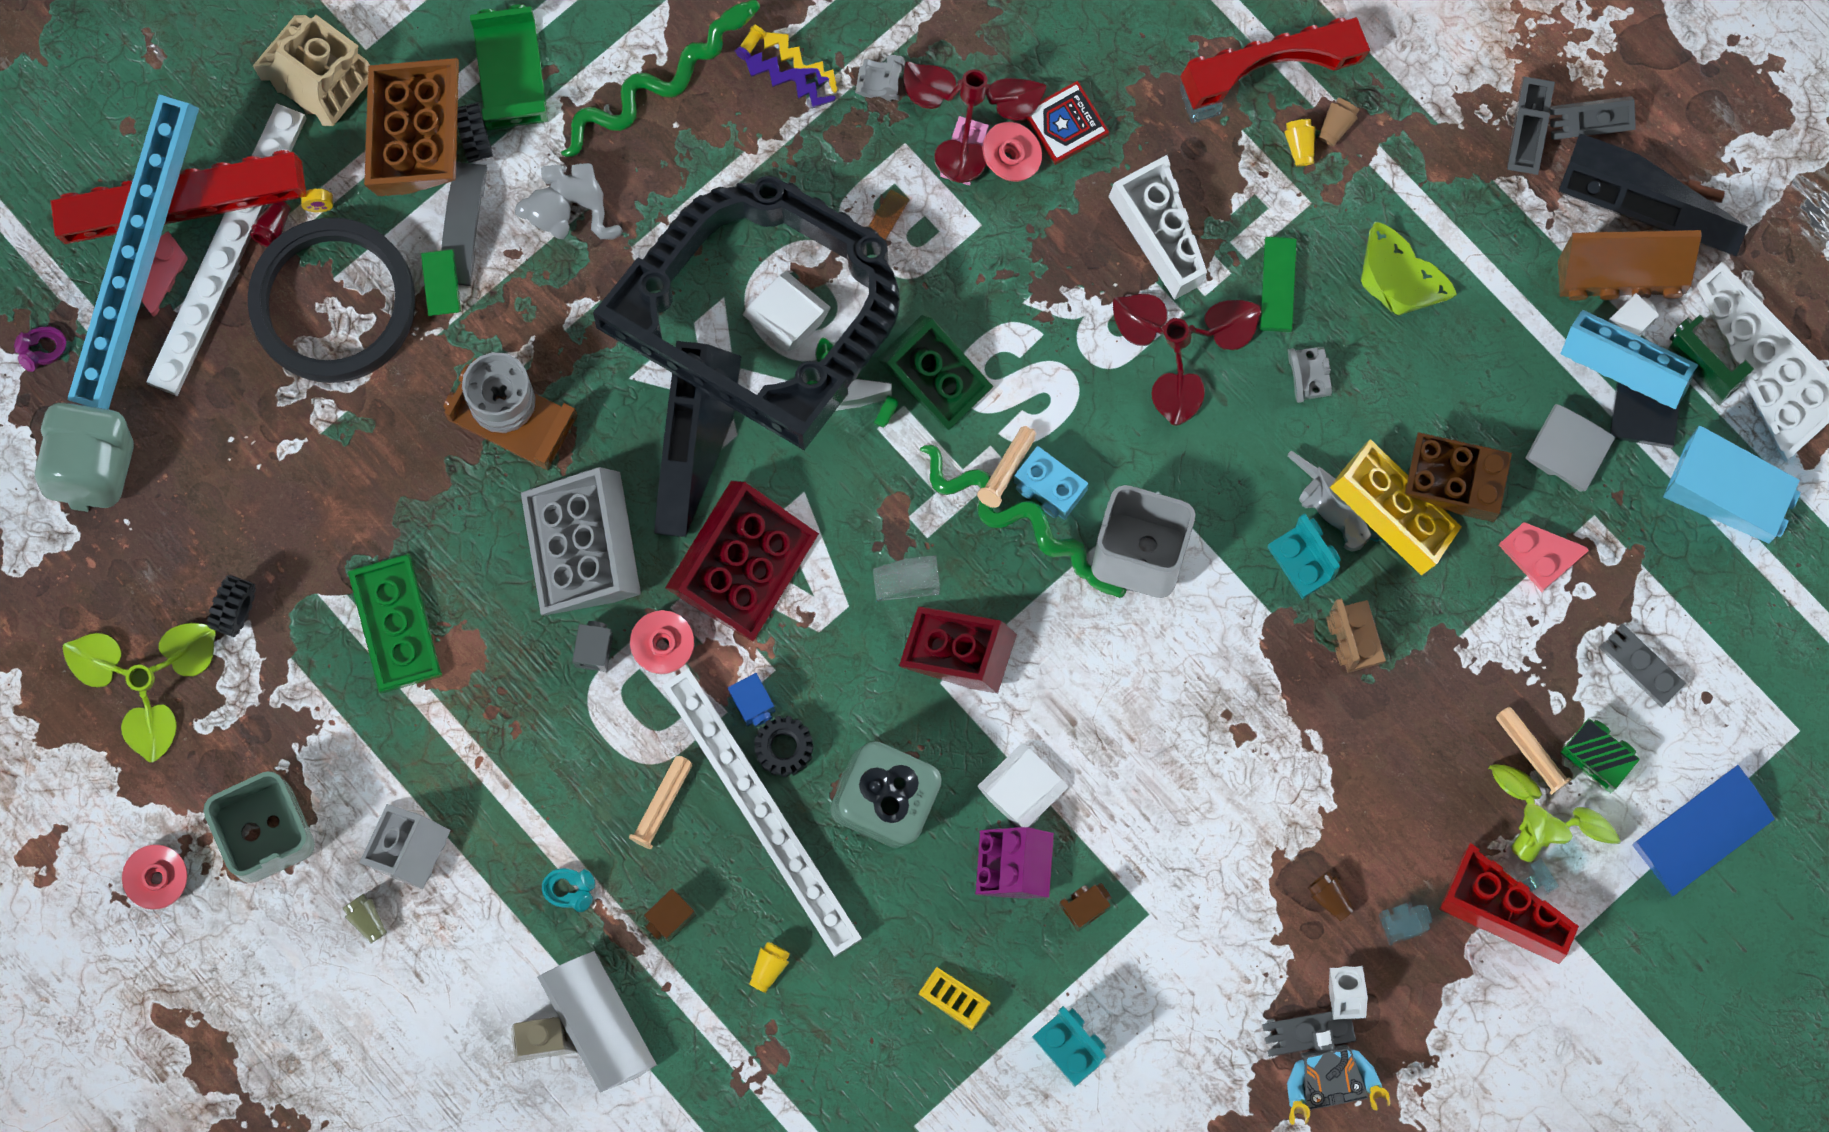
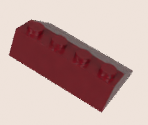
(742, 559)

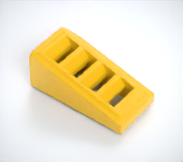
(977, 1013)

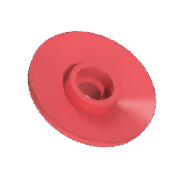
(1020, 144)
(660, 626)
(139, 872)

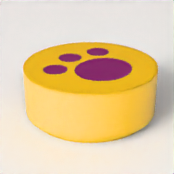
(317, 200)

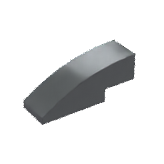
(1530, 125)

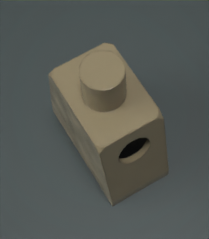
(540, 1039)

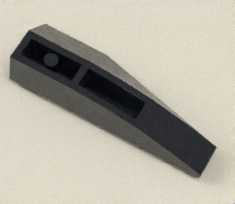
(1645, 193)
(692, 441)

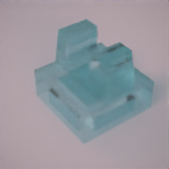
(1541, 878)

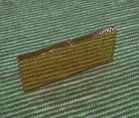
(888, 213)

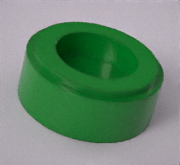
(886, 411)

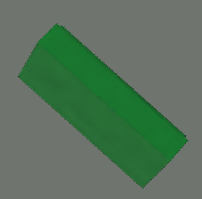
(441, 282)

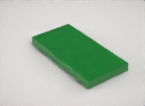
(394, 623)

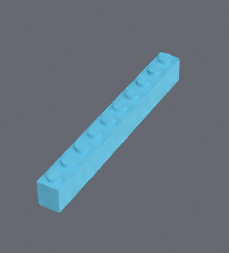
(133, 252)

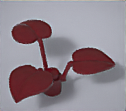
(932, 84)
(1143, 316)

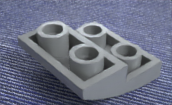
(1570, 447)

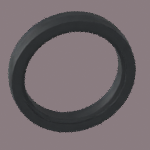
(309, 234)

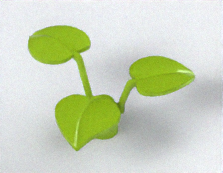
(148, 729)
(1539, 826)

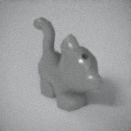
(550, 206)

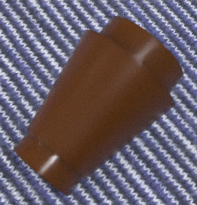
(1331, 896)

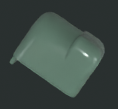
(83, 456)

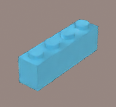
(1629, 359)

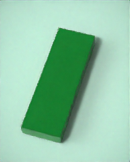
(1278, 284)

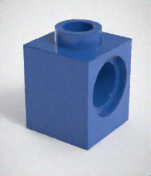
(752, 700)

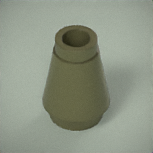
(365, 918)

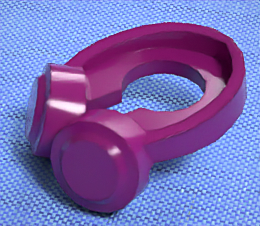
(31, 360)

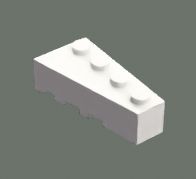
(1160, 225)

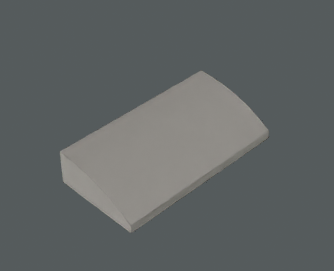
(597, 1021)

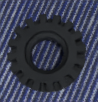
(473, 133)
(231, 605)
(778, 727)

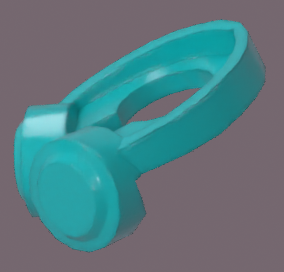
(581, 899)

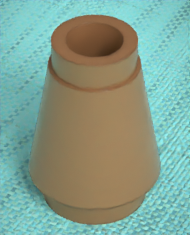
(1338, 121)

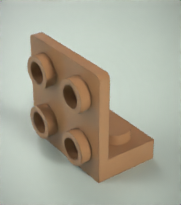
(1356, 635)

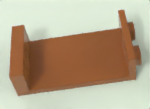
(534, 441)

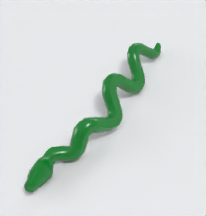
(730, 20)
(1046, 542)

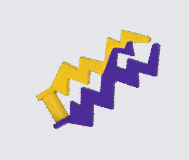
(796, 74)

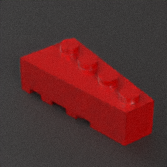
(1504, 907)

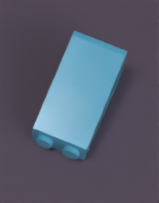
(1732, 486)

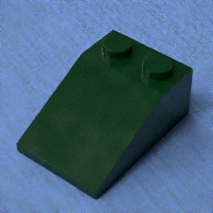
(935, 371)

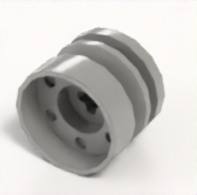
(502, 376)

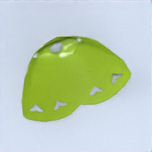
(1398, 277)

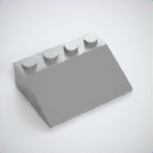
(580, 542)

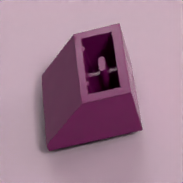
(1014, 863)

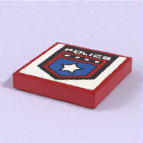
(1067, 123)

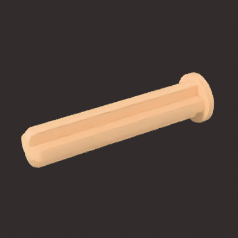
(1007, 467)
(1532, 750)
(661, 802)

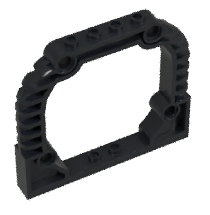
(785, 408)

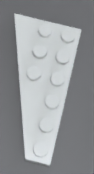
(1786, 378)

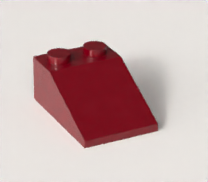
(959, 648)

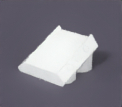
(787, 312)
(1022, 787)

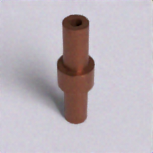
(1707, 192)

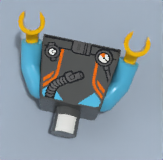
(1331, 1078)

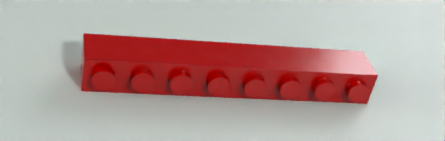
(196, 195)

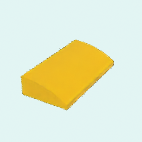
(1376, 492)

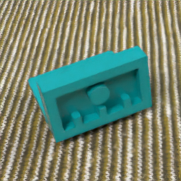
(1305, 557)
(1070, 1046)

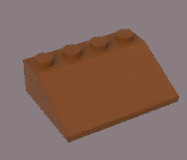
(411, 126)
(1628, 264)

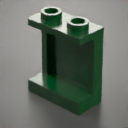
(1710, 372)

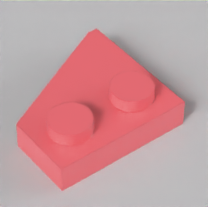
(166, 265)
(1541, 553)

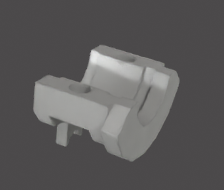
(880, 78)
(1310, 373)

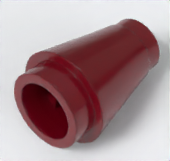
(270, 223)

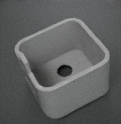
(1139, 515)

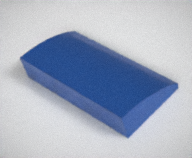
(1704, 830)

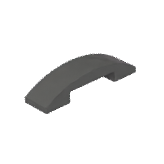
(463, 216)

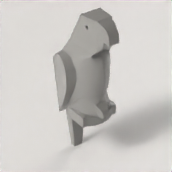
(1331, 506)

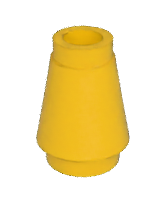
(1301, 138)
(768, 966)

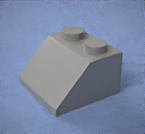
(405, 846)

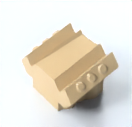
(315, 67)

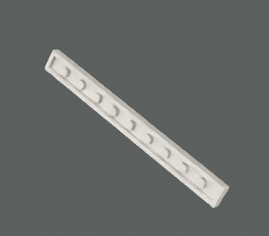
(218, 266)
(761, 813)

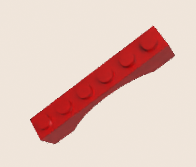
(1331, 46)

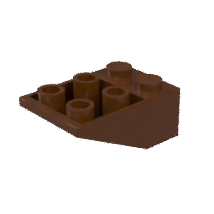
(1458, 476)

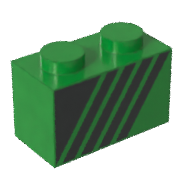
(1600, 754)

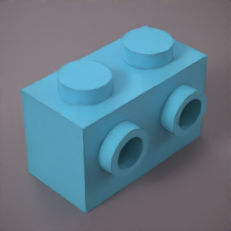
(1050, 484)

